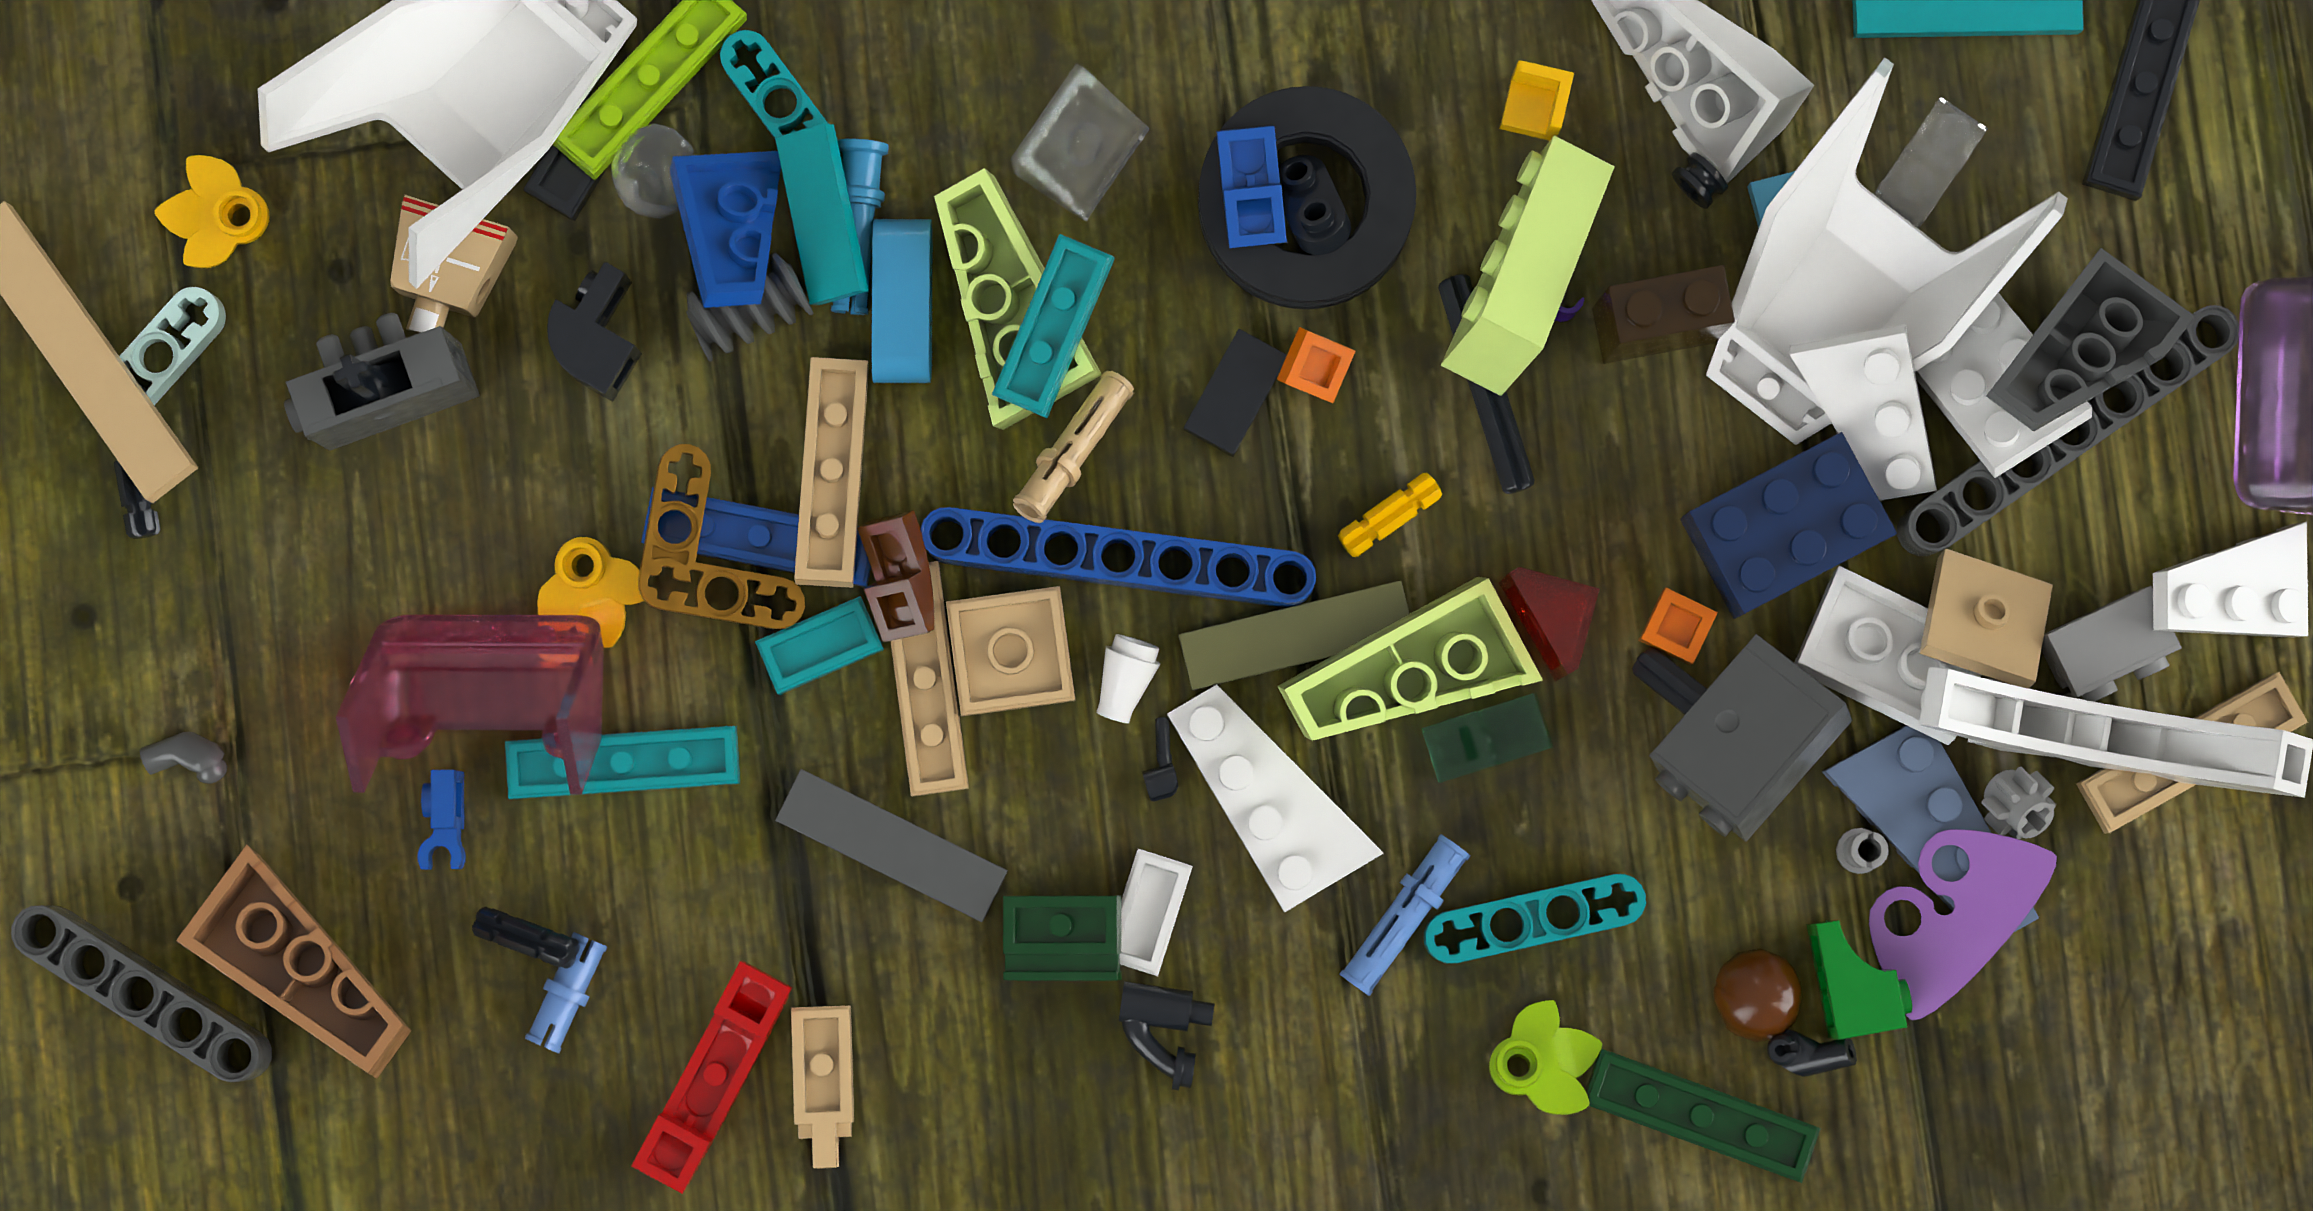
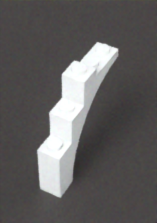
(2115, 736)

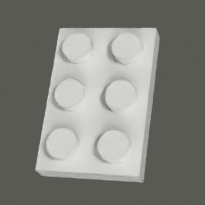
(1966, 375)
(1869, 649)

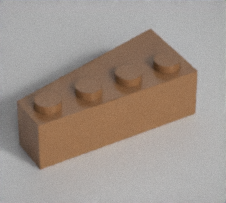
(283, 956)

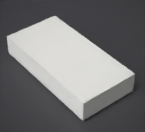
(1150, 909)

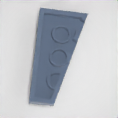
(1911, 794)

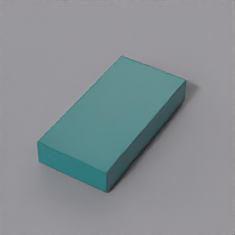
(819, 645)

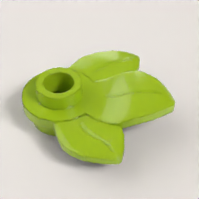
(1553, 1058)

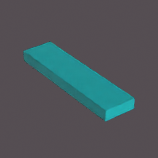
(1965, 18)
(630, 763)

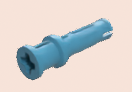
(862, 175)

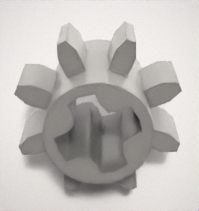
(2019, 803)

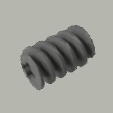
(779, 297)

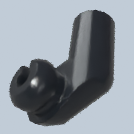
(1809, 1057)

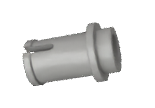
(1848, 852)

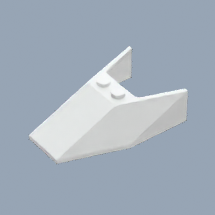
(463, 82)
(1849, 264)

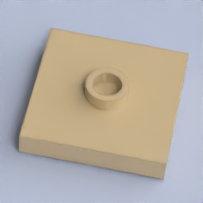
(1986, 619)
(1010, 651)

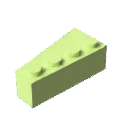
(996, 283)
(1426, 660)

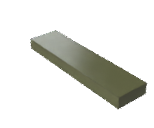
(1289, 635)

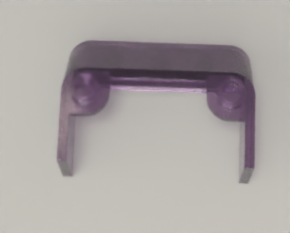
(2275, 396)

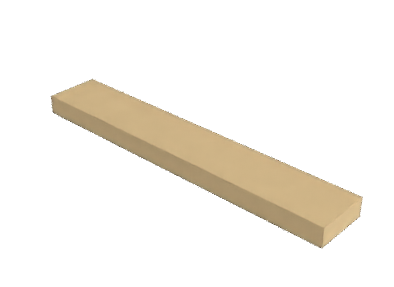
(88, 363)

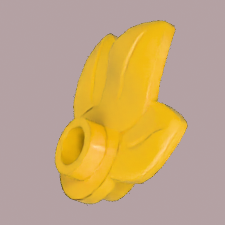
(207, 212)
(598, 595)

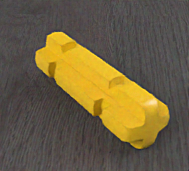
(1390, 514)

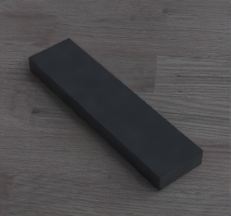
(2140, 96)

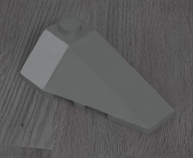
(2091, 340)

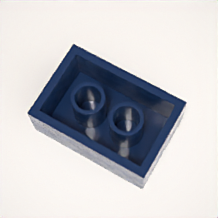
(1788, 525)

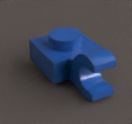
(445, 805)

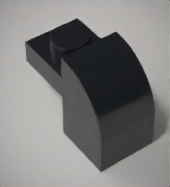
(580, 337)

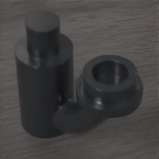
(1162, 1008)

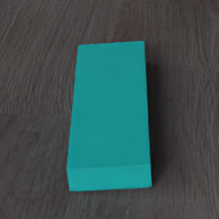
(821, 214)
(1053, 326)

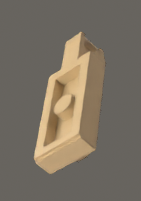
(823, 1079)

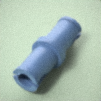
(565, 996)

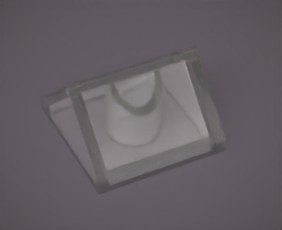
(1078, 144)

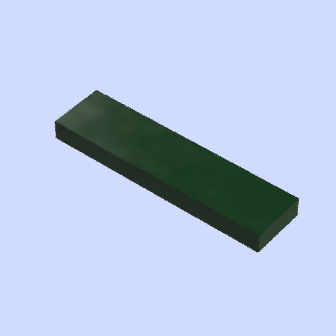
(1701, 1115)

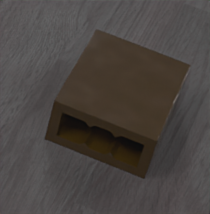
(1663, 314)

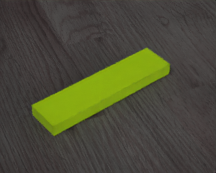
(647, 81)

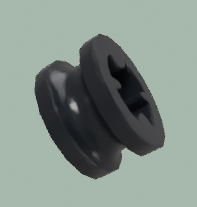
(1699, 180)

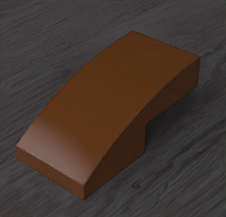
(903, 584)

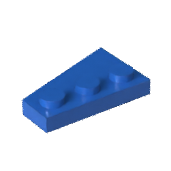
(728, 221)

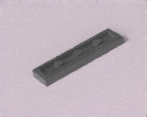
(891, 845)

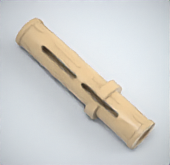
(1061, 464)

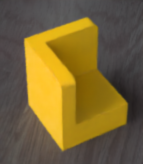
(1536, 100)

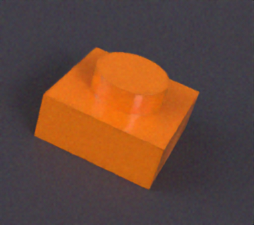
(1316, 365)
(1678, 626)

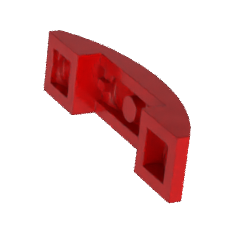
(713, 1077)

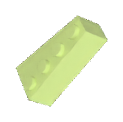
(1528, 265)

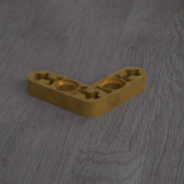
(682, 556)

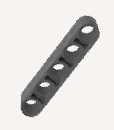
(114, 987)

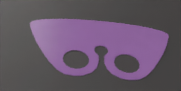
(1988, 907)

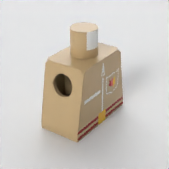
(460, 280)

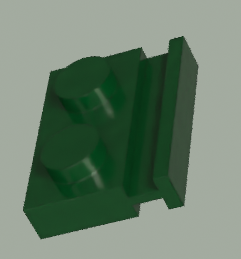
(1062, 938)

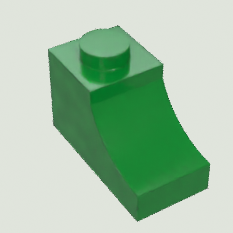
(1853, 993)

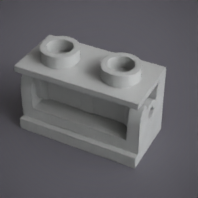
(2107, 646)

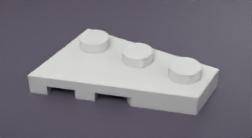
(1874, 399)
(2239, 590)

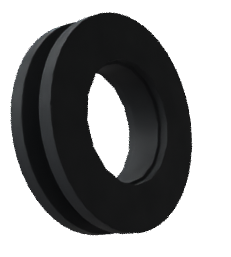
(1388, 184)

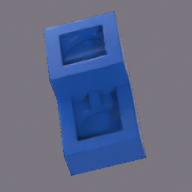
(1251, 186)

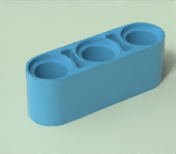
(902, 300)

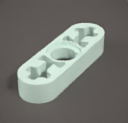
(175, 315)

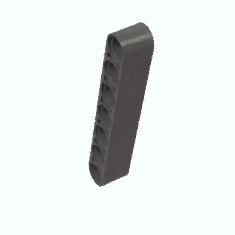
(2140, 392)

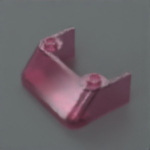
(476, 676)

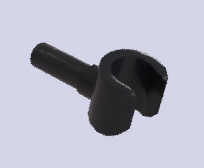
(1162, 780)

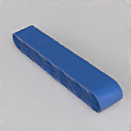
(1093, 541)

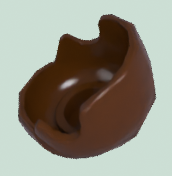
(1758, 994)

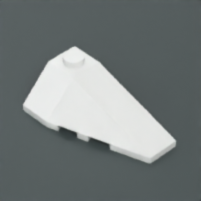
(1710, 75)

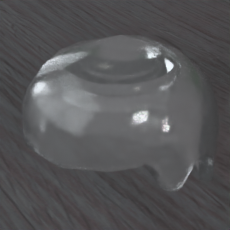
(643, 170)

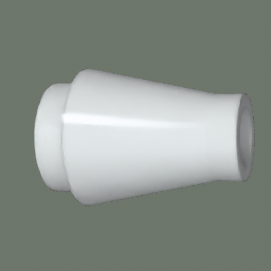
(1126, 674)

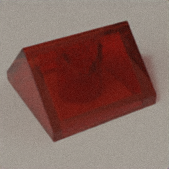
(1553, 614)

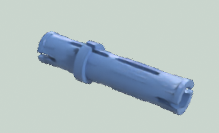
(1405, 914)

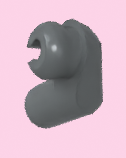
(190, 752)

